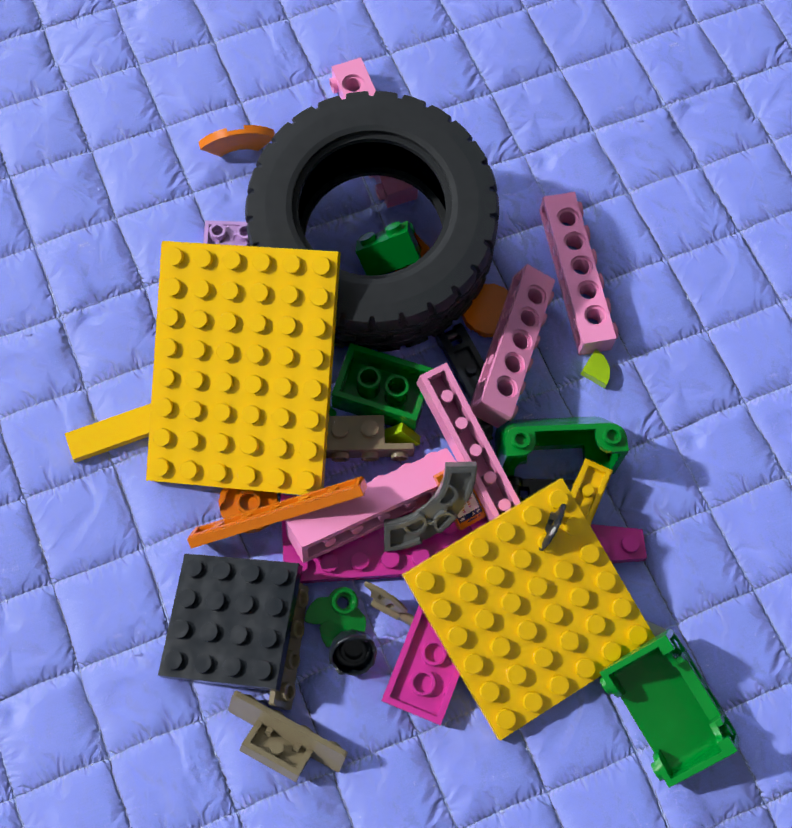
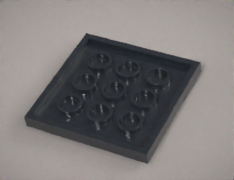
(231, 621)

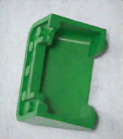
(599, 439)
(671, 707)

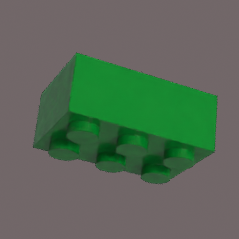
(379, 386)

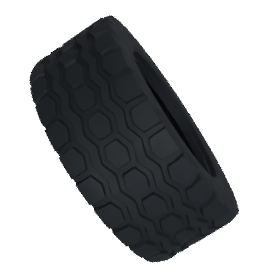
(396, 141)

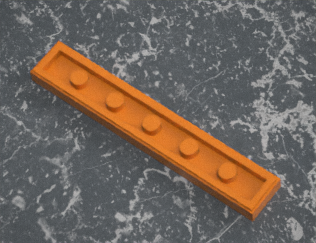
(277, 512)

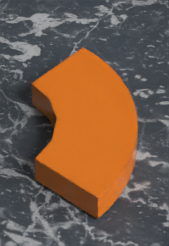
(223, 142)

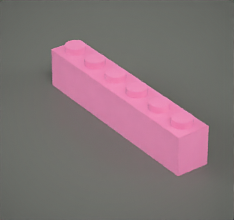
(467, 439)
(385, 498)

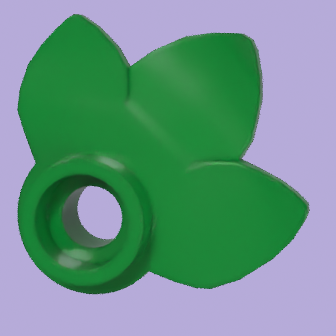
(332, 617)

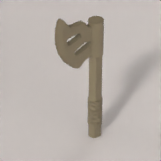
(388, 604)

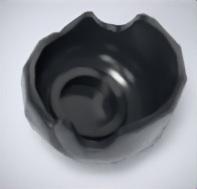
(352, 652)

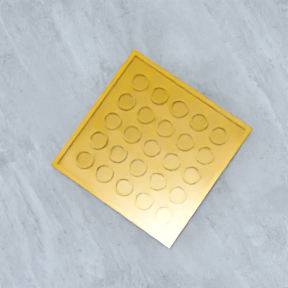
(525, 619)

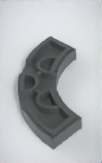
(436, 513)

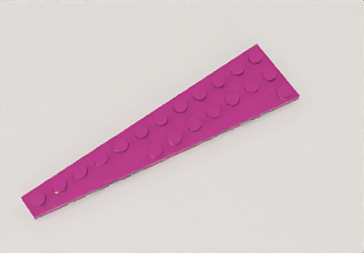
(368, 560)

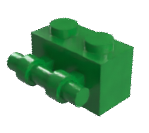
(388, 249)

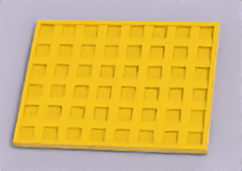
(243, 367)

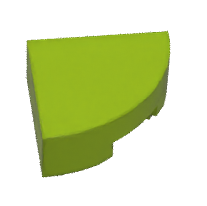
(597, 369)
(401, 434)

